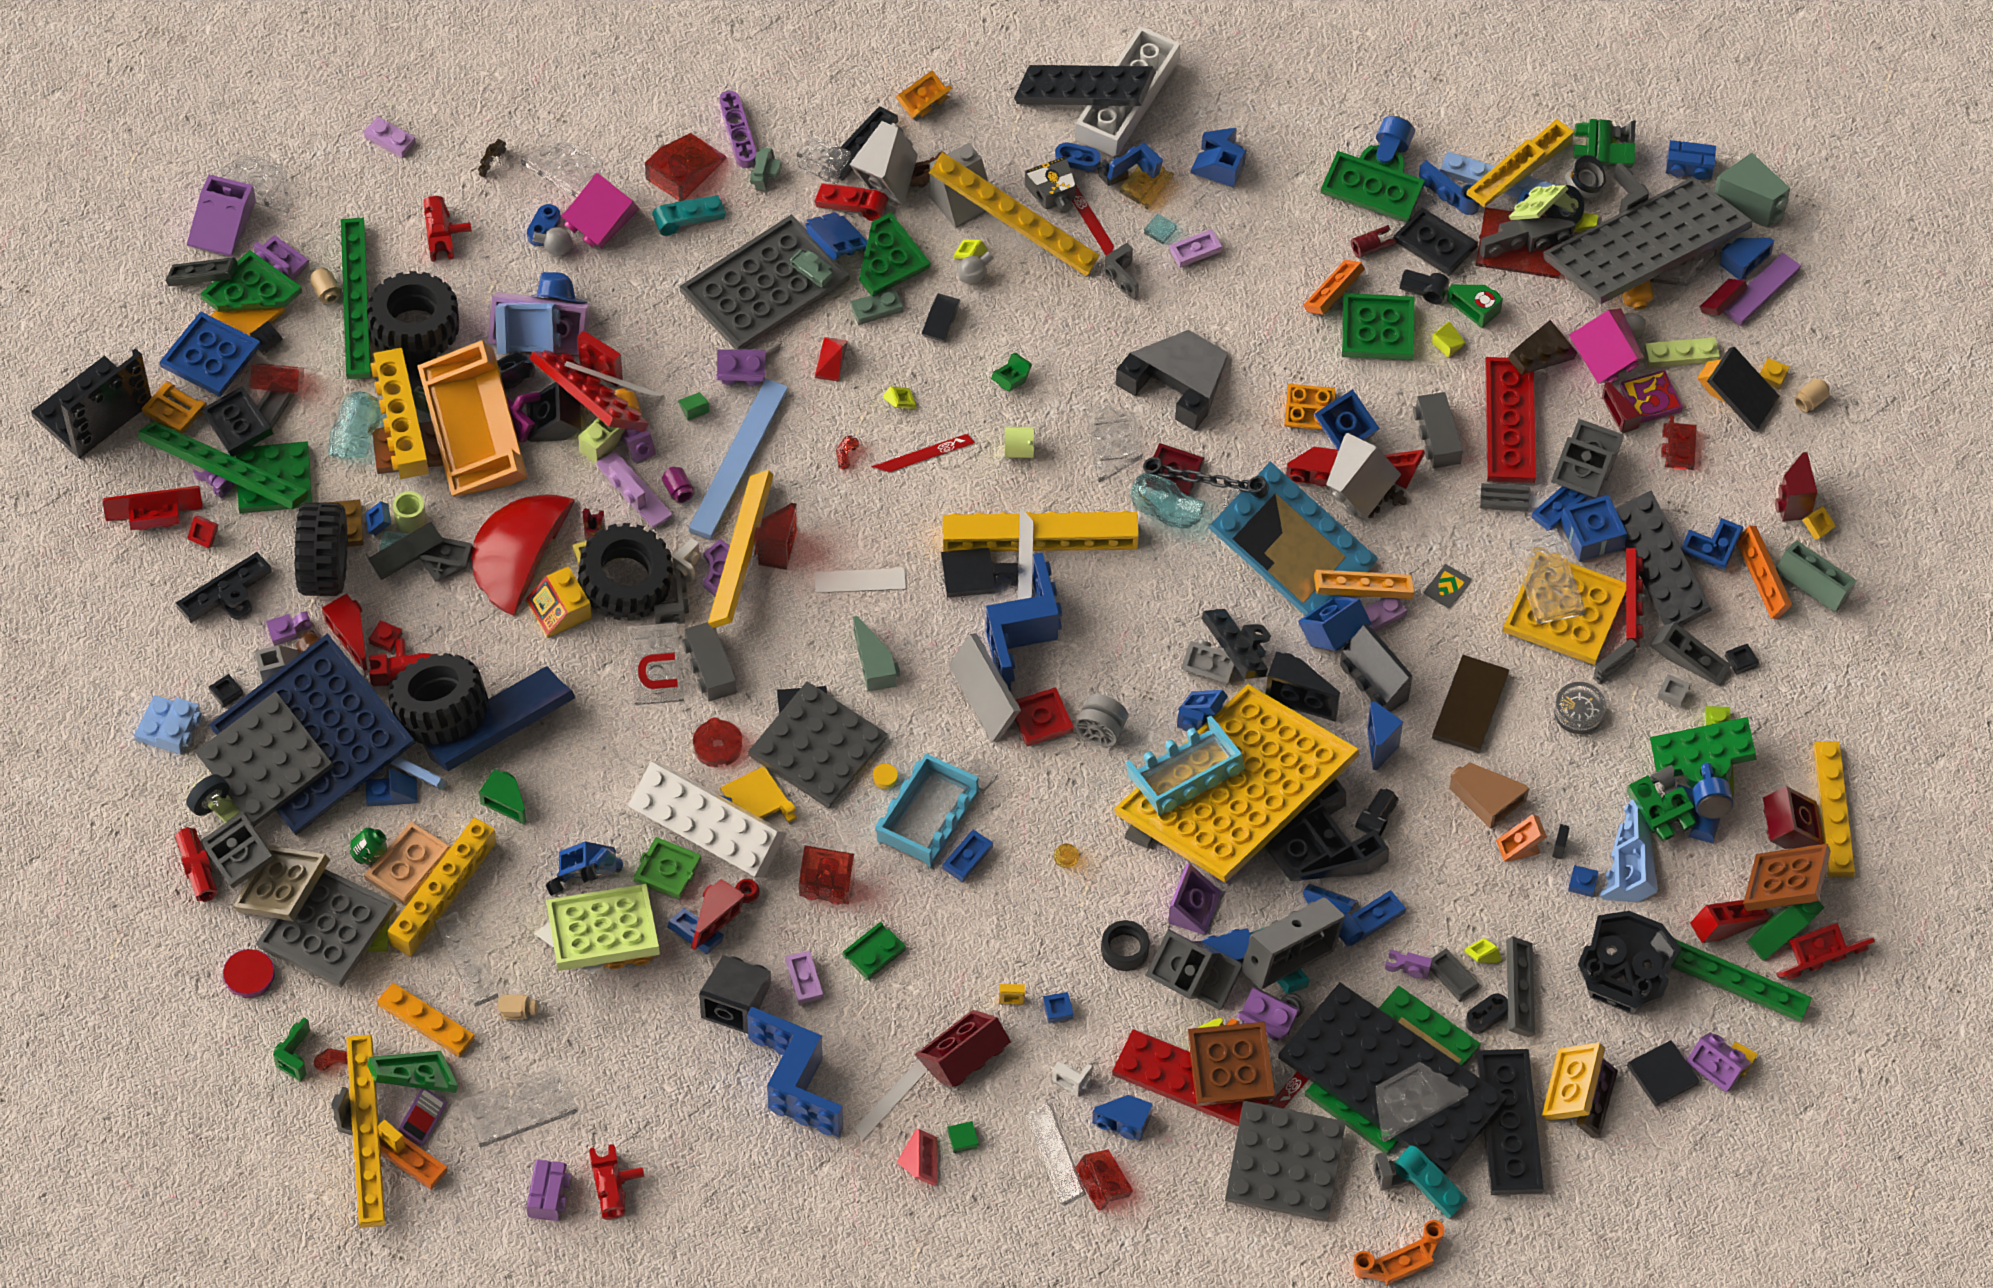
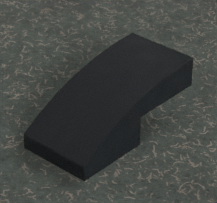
(940, 317)

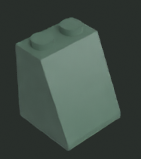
(1754, 191)

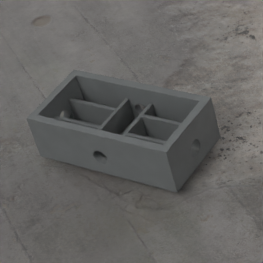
(1301, 935)

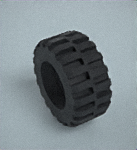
(410, 293)
(625, 543)
(321, 549)
(433, 678)

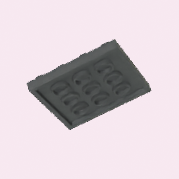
(817, 744)
(265, 758)
(330, 929)
(1285, 1161)

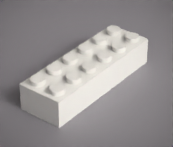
(1111, 126)
(707, 819)

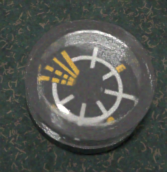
(1579, 707)

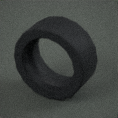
(1129, 928)

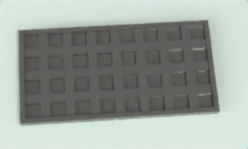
(1647, 240)

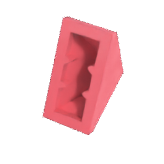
(921, 1157)

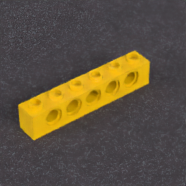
(400, 413)
(442, 887)

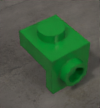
(1013, 373)

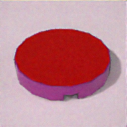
(248, 973)

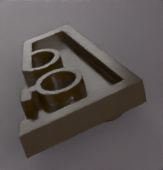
(1542, 350)

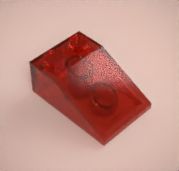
(682, 165)

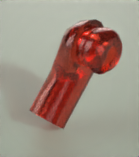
(848, 443)
(329, 1058)

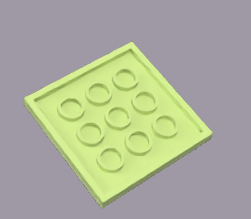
(602, 927)

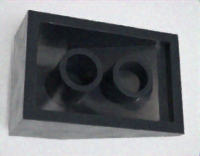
(1301, 687)

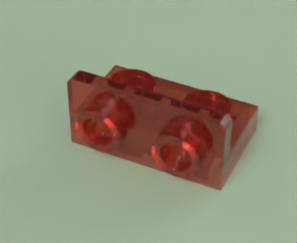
(275, 377)
(1679, 445)
(1103, 1178)

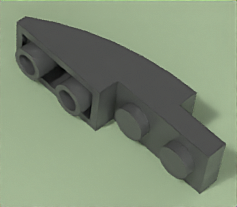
(1533, 233)

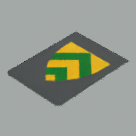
(1447, 586)

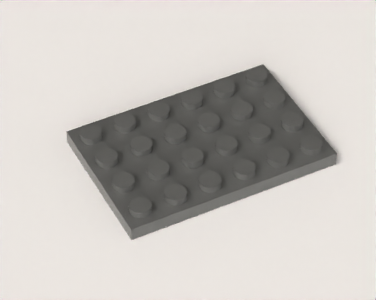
(757, 285)

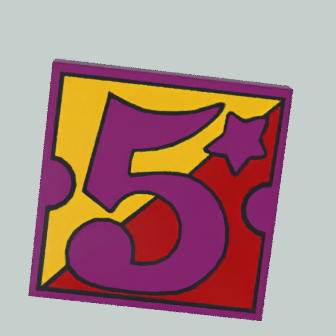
(1652, 396)

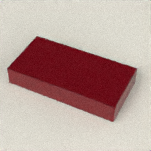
(1723, 297)

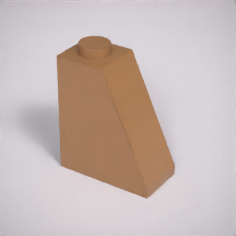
(1487, 792)

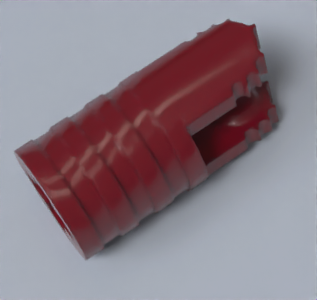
(1370, 242)
(593, 522)

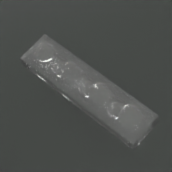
(466, 959)
(1055, 1154)

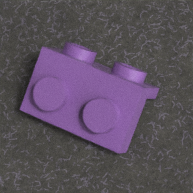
(282, 257)

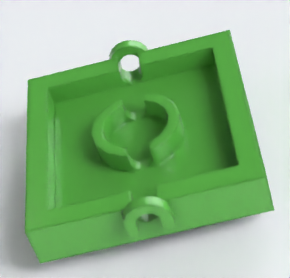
(667, 868)

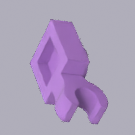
(284, 628)
(1413, 964)

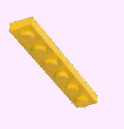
(1834, 808)

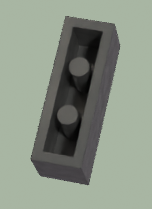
(1438, 430)
(709, 661)

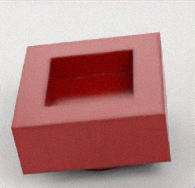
(202, 531)
(385, 636)

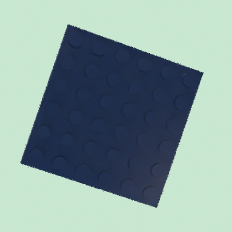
(339, 715)

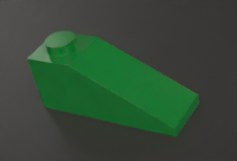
(1783, 927)

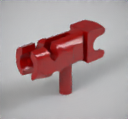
(439, 227)
(386, 669)
(610, 1181)

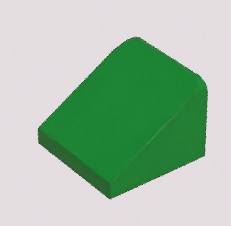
(694, 405)

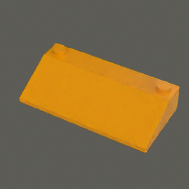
(472, 420)

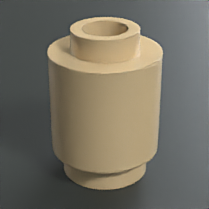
(325, 285)
(1812, 395)

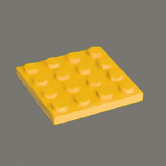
(1574, 636)

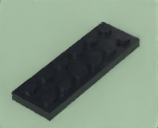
(1085, 85)
(1665, 569)
(1512, 1132)

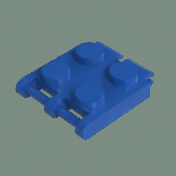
(835, 235)

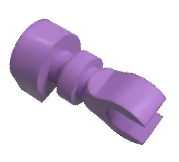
(220, 485)

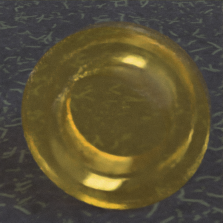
(1066, 855)

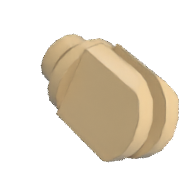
(517, 1007)

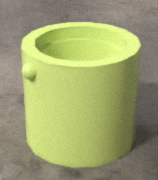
(1019, 442)
(409, 511)

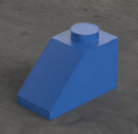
(1745, 255)

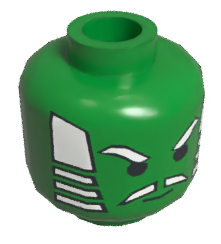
(368, 846)

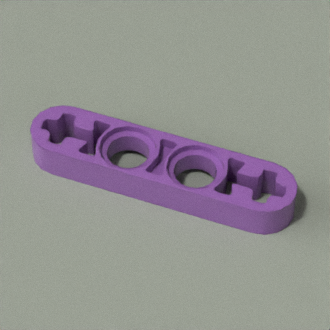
(740, 128)

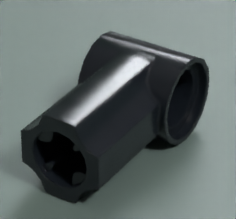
(1430, 287)
(1378, 812)

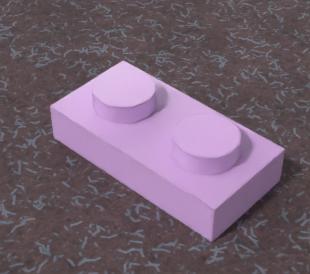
(389, 137)
(1195, 248)
(1385, 612)
(804, 977)

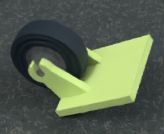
(1556, 201)
(210, 796)

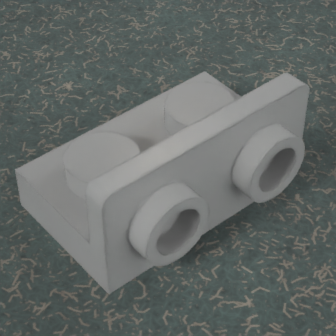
(1208, 661)

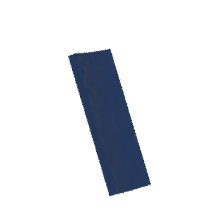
(505, 715)

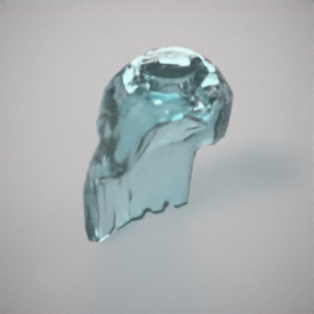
(356, 422)
(1165, 501)

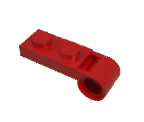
(867, 201)

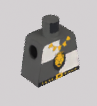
(1052, 184)

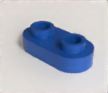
(1079, 156)
(543, 222)

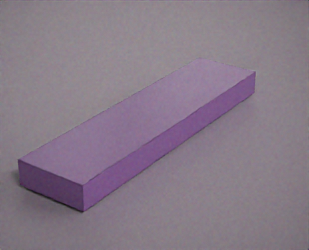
(1762, 288)

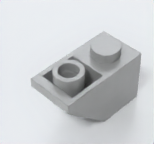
(273, 659)

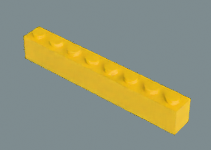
(1050, 531)

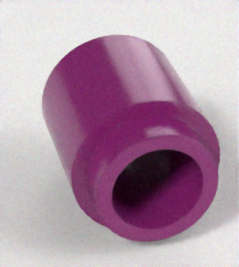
(678, 484)

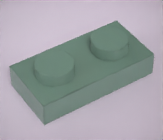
(876, 307)

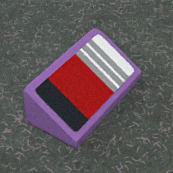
(422, 1117)

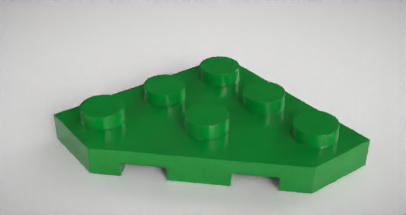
(890, 256)
(252, 287)

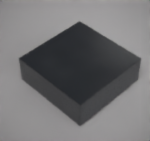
(1741, 659)
(225, 690)
(1561, 841)

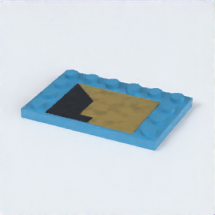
(1289, 539)

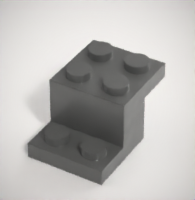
(1587, 458)
(237, 850)
(1194, 969)

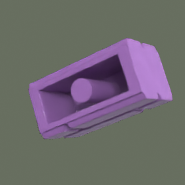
(547, 1190)

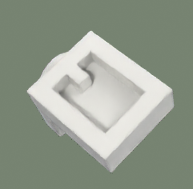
(686, 558)
(1070, 1079)

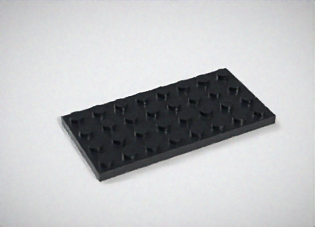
(1356, 1046)

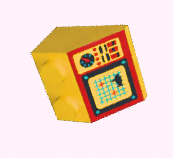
(559, 602)

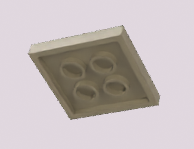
(282, 884)

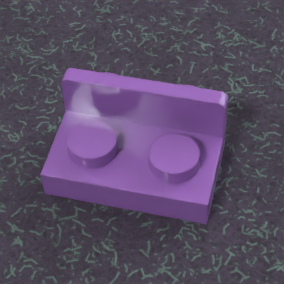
(741, 366)
(1266, 1008)
(1717, 1061)

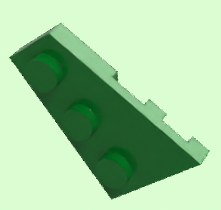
(415, 1070)

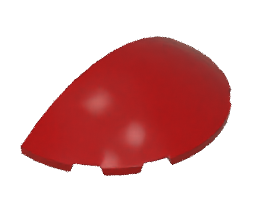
(513, 545)

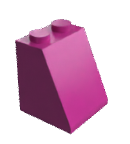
(599, 211)
(1607, 346)

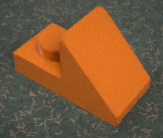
(1522, 839)

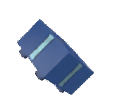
(1593, 528)

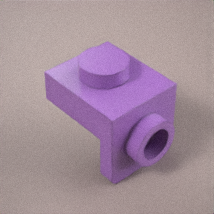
(639, 444)

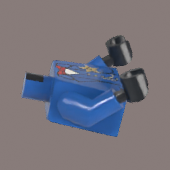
(585, 861)

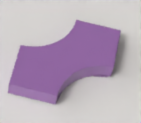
(716, 558)

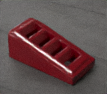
(1621, 409)

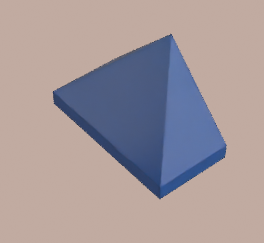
(1341, 902)

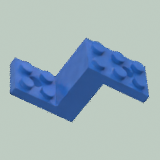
(1023, 620)
(794, 1072)

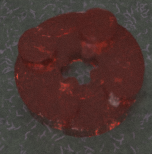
(717, 730)

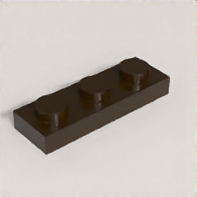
(1593, 1123)

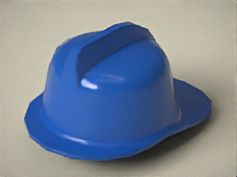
(558, 286)

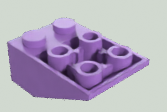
(221, 215)

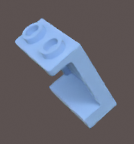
(527, 327)

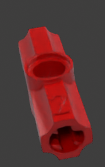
(196, 864)

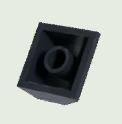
(555, 415)

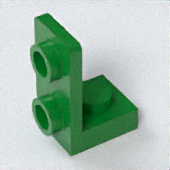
(283, 1052)

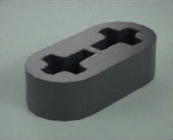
(1484, 1009)

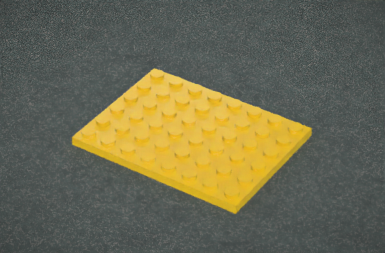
(1285, 768)

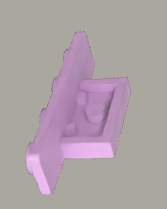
(633, 489)

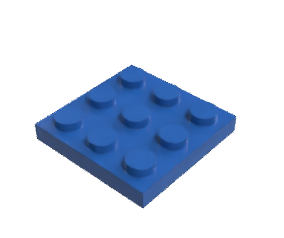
(210, 354)

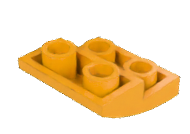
(1304, 402)

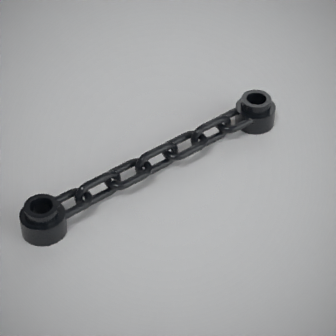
(1256, 486)

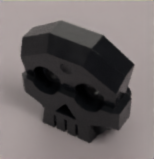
(1635, 942)

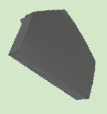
(447, 559)

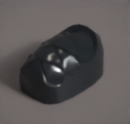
(515, 369)

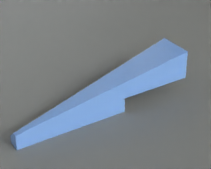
(1633, 866)

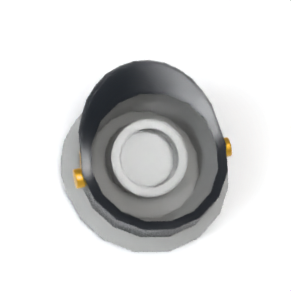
(1587, 176)

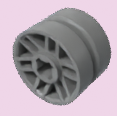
(1101, 720)

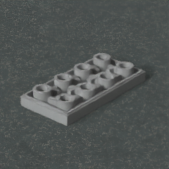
(984, 687)

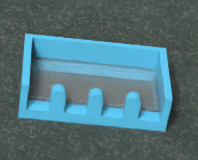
(1187, 768)
(927, 809)

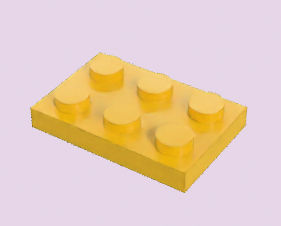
(1573, 1081)

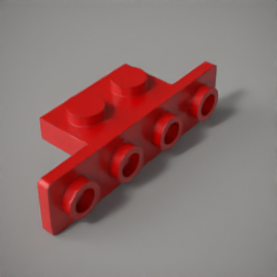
(153, 507)
(1820, 946)

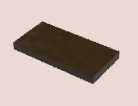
(1470, 703)

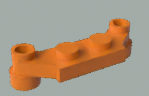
(1402, 1261)

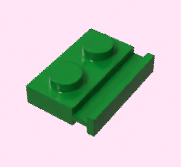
(874, 951)

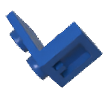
(1142, 156)

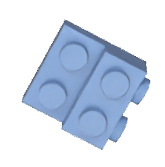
(168, 724)

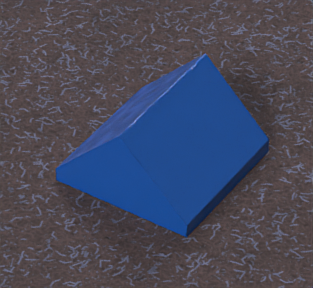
(1383, 734)

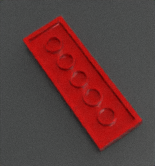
(589, 391)
(1509, 422)
(1169, 1073)

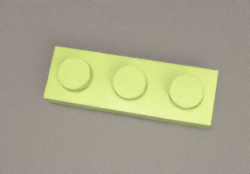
(1681, 352)

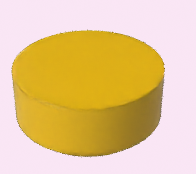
(885, 776)

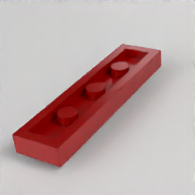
(1634, 587)

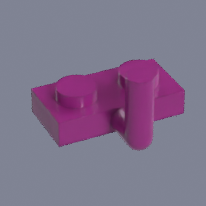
(522, 423)

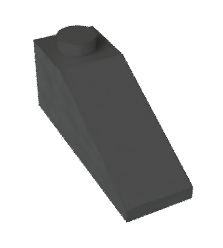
(1689, 653)

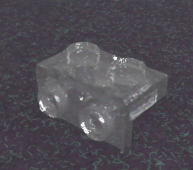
(822, 159)

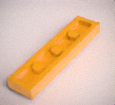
(1364, 584)
(426, 1019)

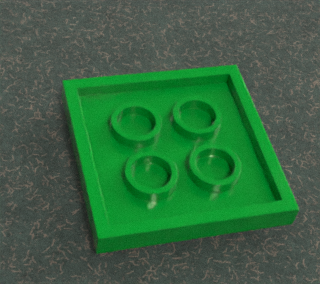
(1378, 326)
(284, 461)

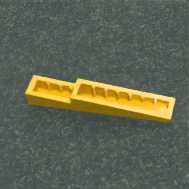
(1522, 162)

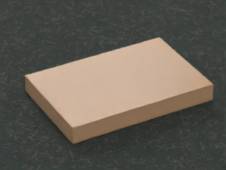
(407, 863)

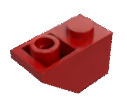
(1312, 466)

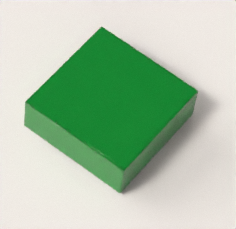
(962, 1137)

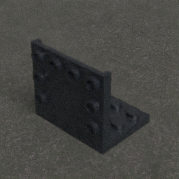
(95, 403)

